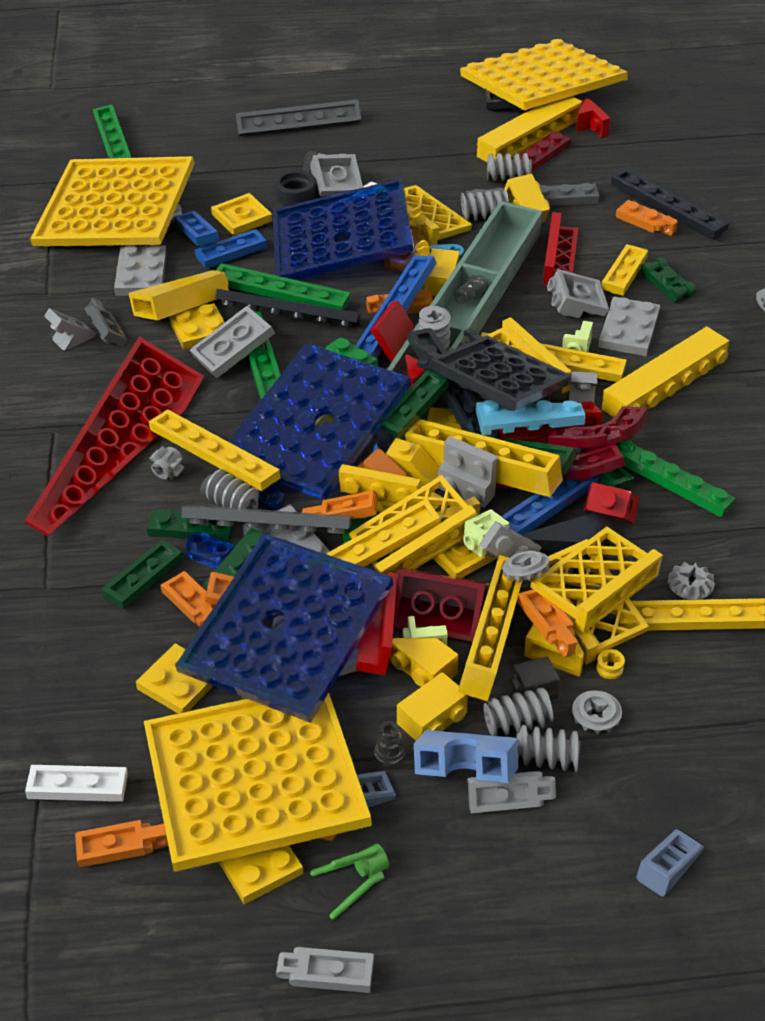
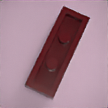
(546, 149)

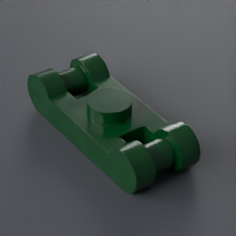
(667, 280)

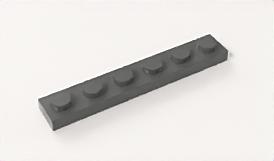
(298, 117)
(560, 195)
(278, 519)

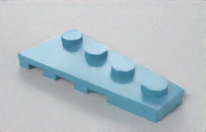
(532, 416)

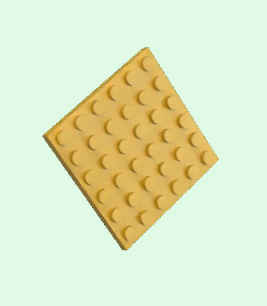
(543, 74)
(113, 202)
(251, 780)

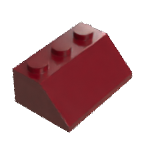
(439, 602)

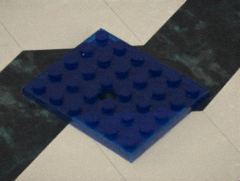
(310, 230)
(313, 385)
(294, 665)

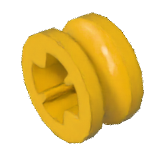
(613, 656)

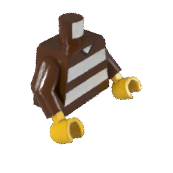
(421, 248)

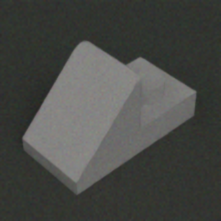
(68, 330)
(583, 386)

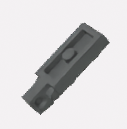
(105, 323)

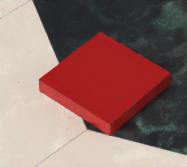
(392, 329)

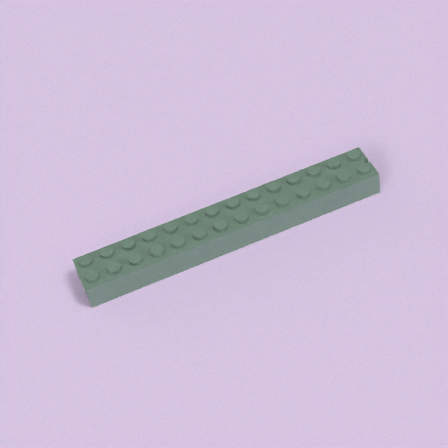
(494, 255)

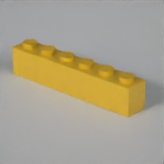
(529, 128)
(667, 372)
(516, 464)
(490, 635)

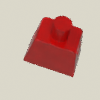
(612, 502)

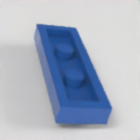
(196, 228)
(230, 248)

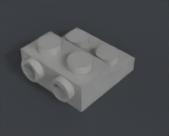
(335, 173)
(577, 294)
(469, 471)

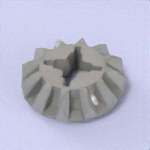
(526, 566)
(700, 588)
(601, 702)

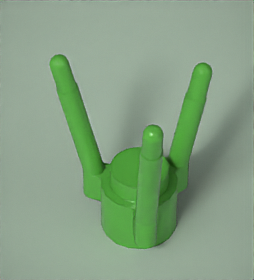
(367, 862)

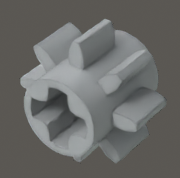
(167, 463)

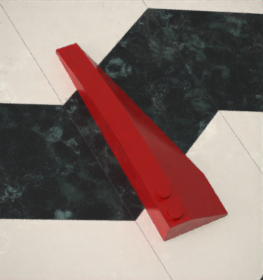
(115, 431)

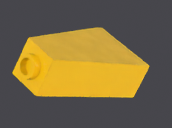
(178, 295)

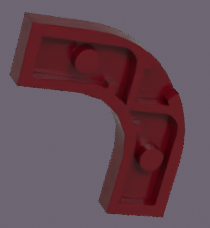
(620, 428)
(591, 463)

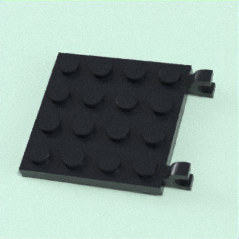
(496, 371)

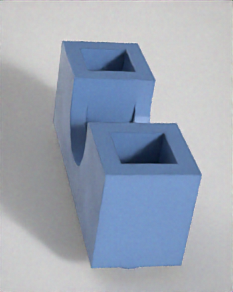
(442, 752)

